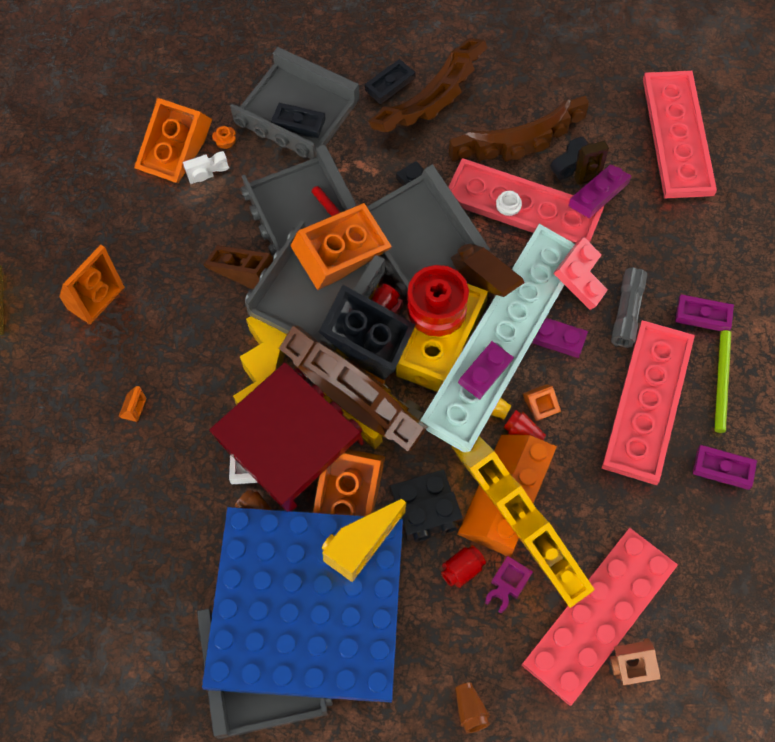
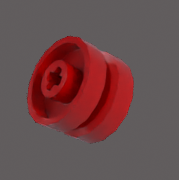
(437, 300)

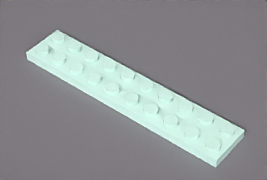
(511, 324)

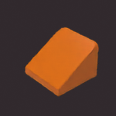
(542, 402)
(133, 404)

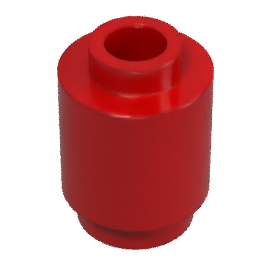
(463, 566)

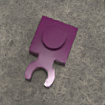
(510, 581)

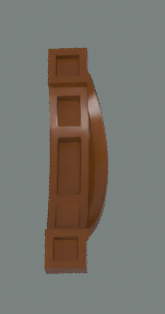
(437, 93)
(522, 139)
(353, 388)

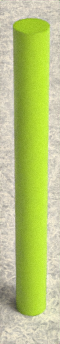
(722, 382)

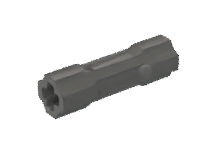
(628, 312)

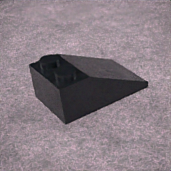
(366, 332)

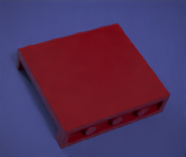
(286, 434)

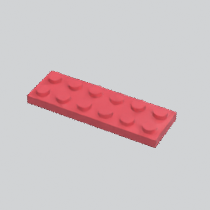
(679, 135)
(479, 186)
(648, 403)
(596, 624)

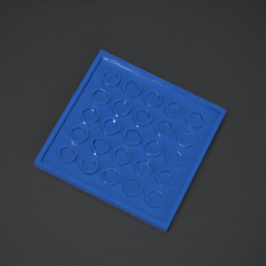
(295, 622)

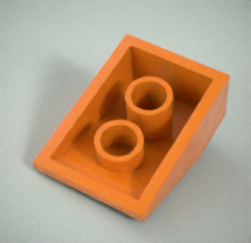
(172, 138)
(339, 245)
(92, 286)
(350, 484)

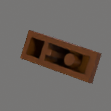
(239, 264)
(485, 270)

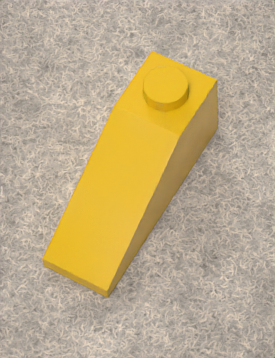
(358, 541)

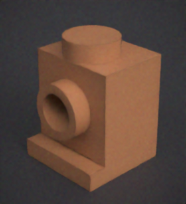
(642, 669)

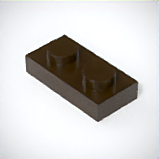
(591, 161)

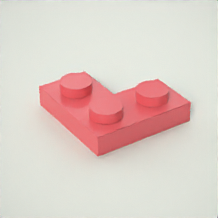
(576, 274)

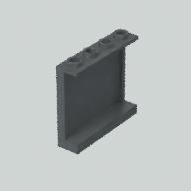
(301, 85)
(287, 198)
(422, 227)
(290, 298)
(249, 712)

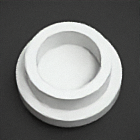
(508, 203)

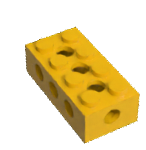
(430, 372)

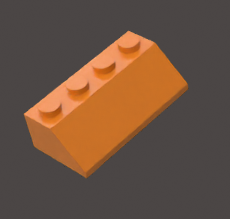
(527, 463)

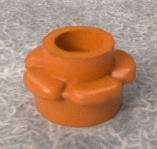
(224, 141)

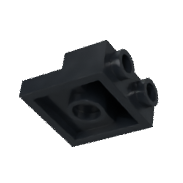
(429, 506)

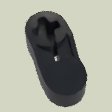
(565, 164)

